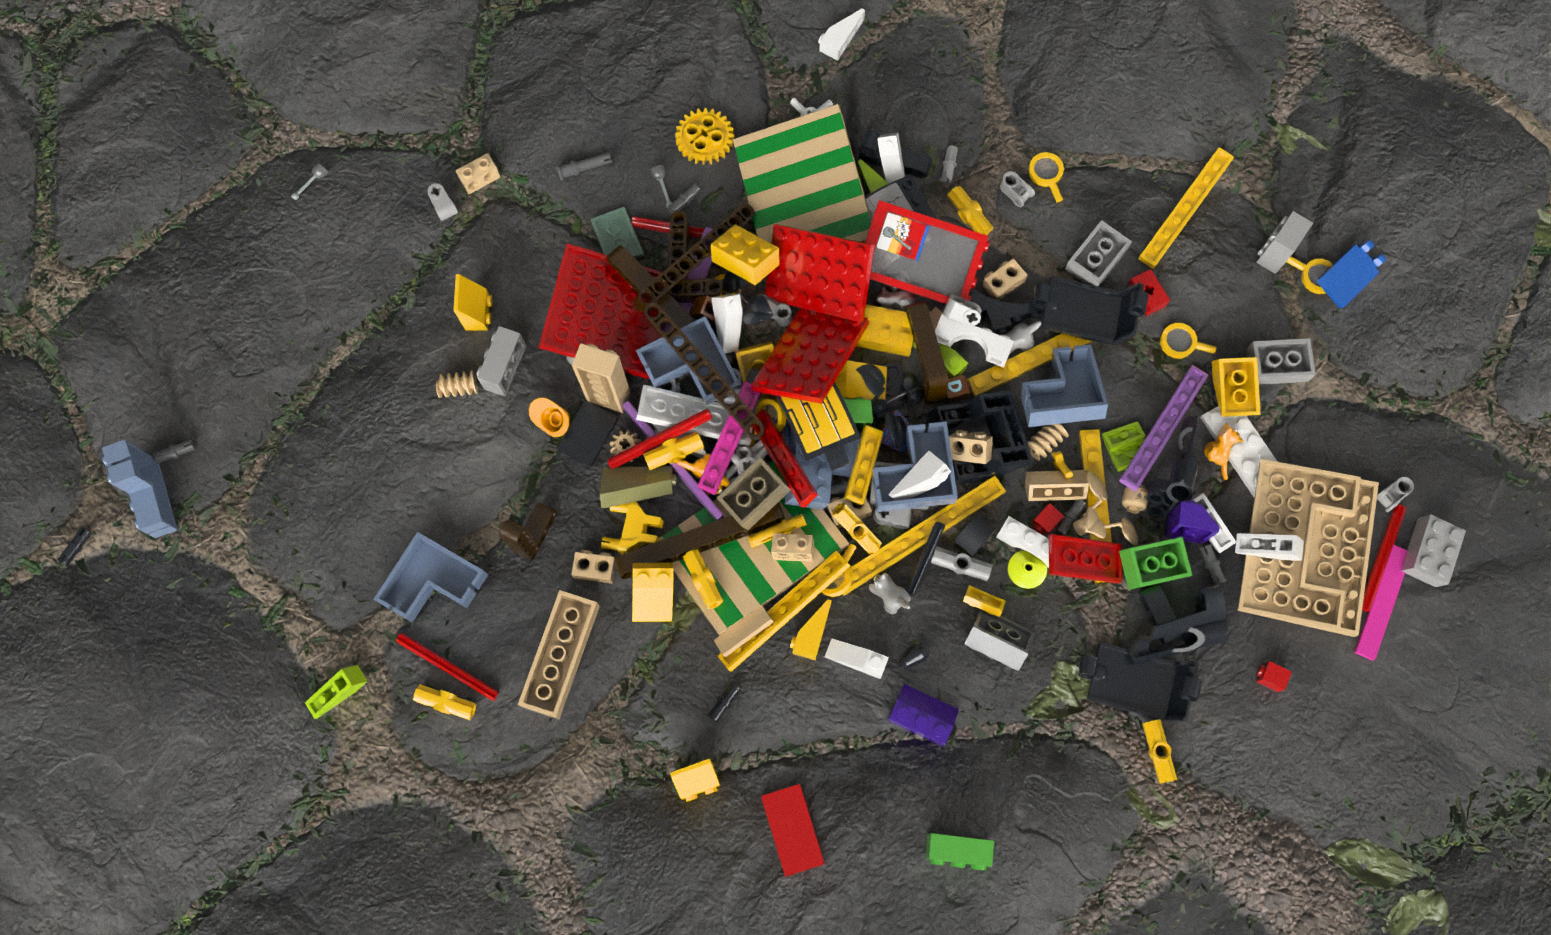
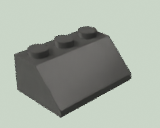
(1000, 639)

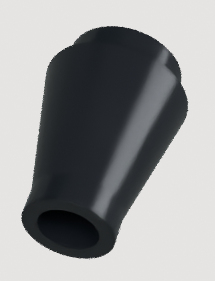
(914, 656)

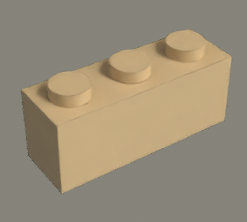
(1055, 486)

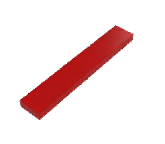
(785, 460)

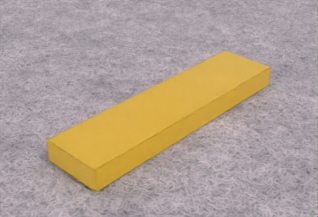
(863, 465)

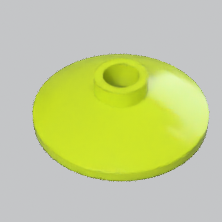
(1020, 575)

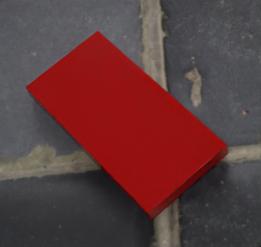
(1085, 559)
(792, 830)

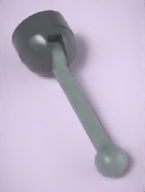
(318, 172)
(658, 173)

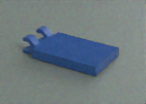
(1350, 273)

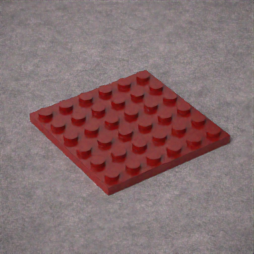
(596, 308)

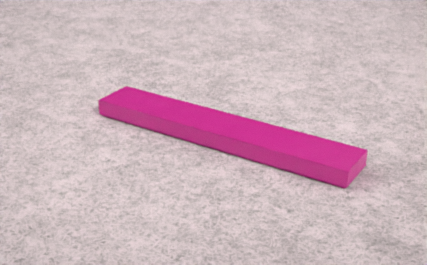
(726, 444)
(1382, 607)

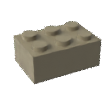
(753, 493)

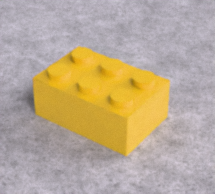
(745, 254)
(887, 331)

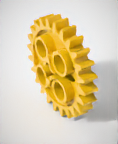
(704, 136)

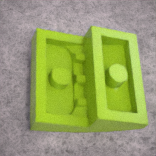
(1123, 444)

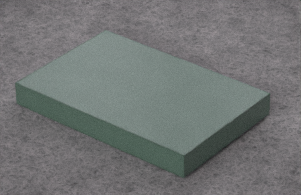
(615, 230)

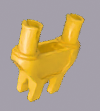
(634, 529)

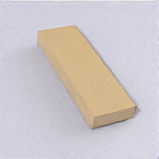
(743, 631)

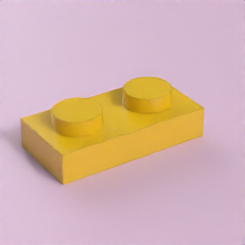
(984, 601)

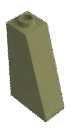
(635, 484)

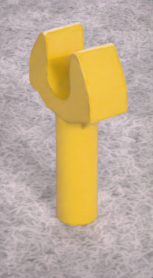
(1060, 465)

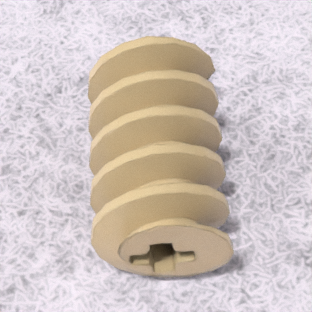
(456, 384)
(1045, 438)

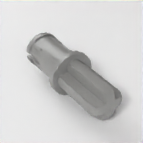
(949, 163)

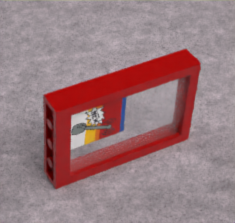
(924, 253)

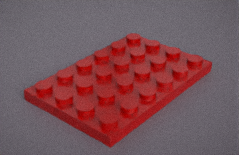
(820, 272)
(809, 356)

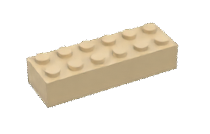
(601, 377)
(559, 654)

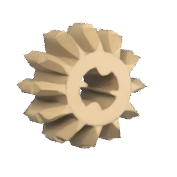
(622, 440)

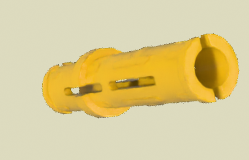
(784, 527)

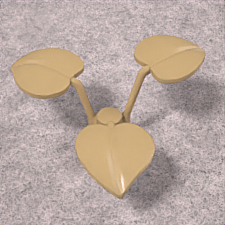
(1092, 524)

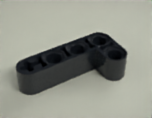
(914, 163)

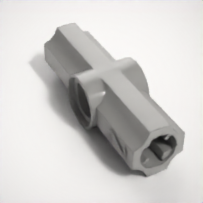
(973, 566)

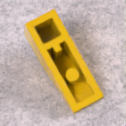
(810, 635)

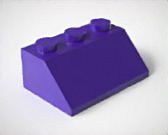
(1190, 522)
(923, 715)

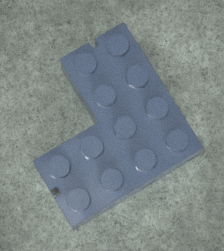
(664, 364)
(1072, 395)
(918, 444)
(820, 473)
(142, 479)
(425, 568)

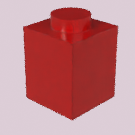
(1047, 520)
(1273, 676)

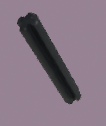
(925, 558)

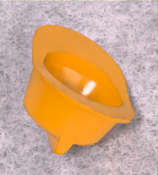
(549, 417)

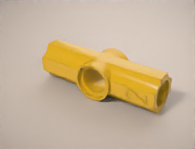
(969, 211)
(673, 450)
(863, 535)
(702, 579)
(444, 702)
(1163, 765)

